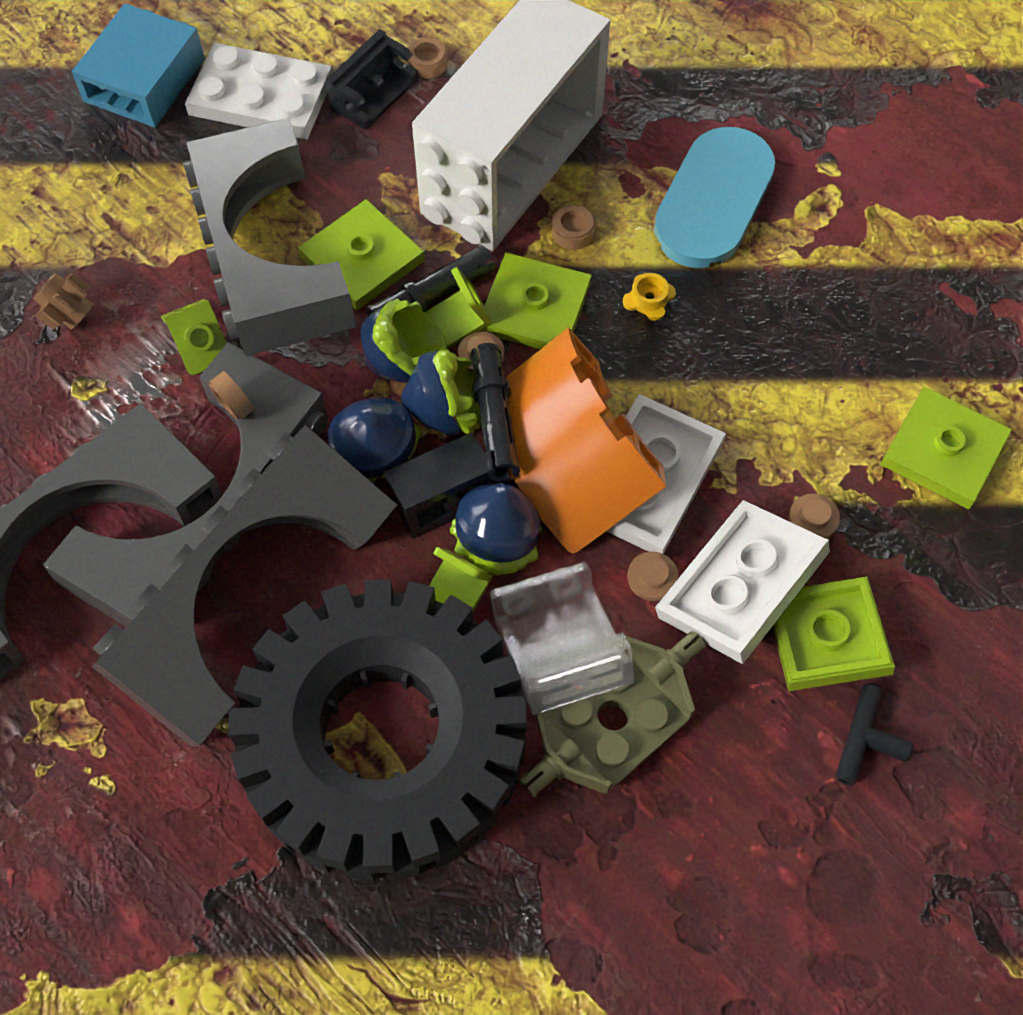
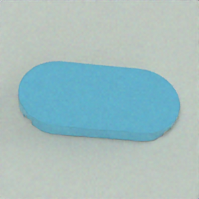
(714, 197)

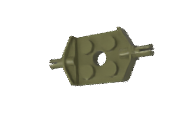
(601, 758)

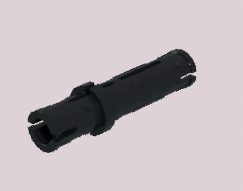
(441, 281)
(492, 396)

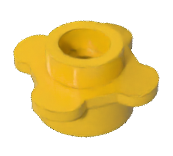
(649, 285)

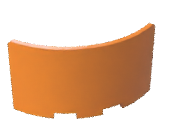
(571, 451)

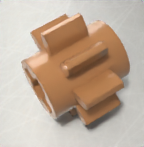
(63, 301)

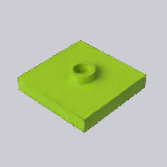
(368, 250)
(534, 300)
(946, 447)
(832, 636)

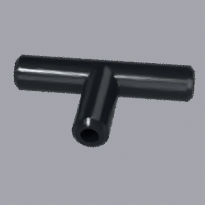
(864, 736)

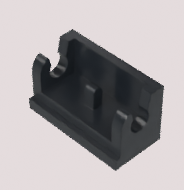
(371, 80)
(435, 482)

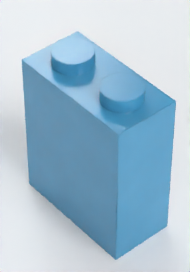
(139, 64)

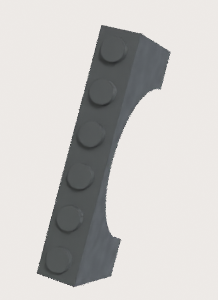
(267, 299)
(126, 463)
(117, 571)
(158, 652)

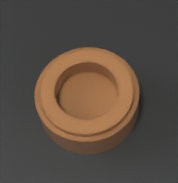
(428, 57)
(573, 227)
(231, 396)

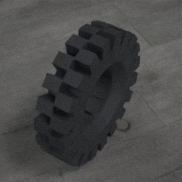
(348, 644)

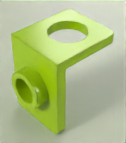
(460, 313)
(195, 334)
(459, 579)

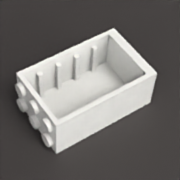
(510, 118)

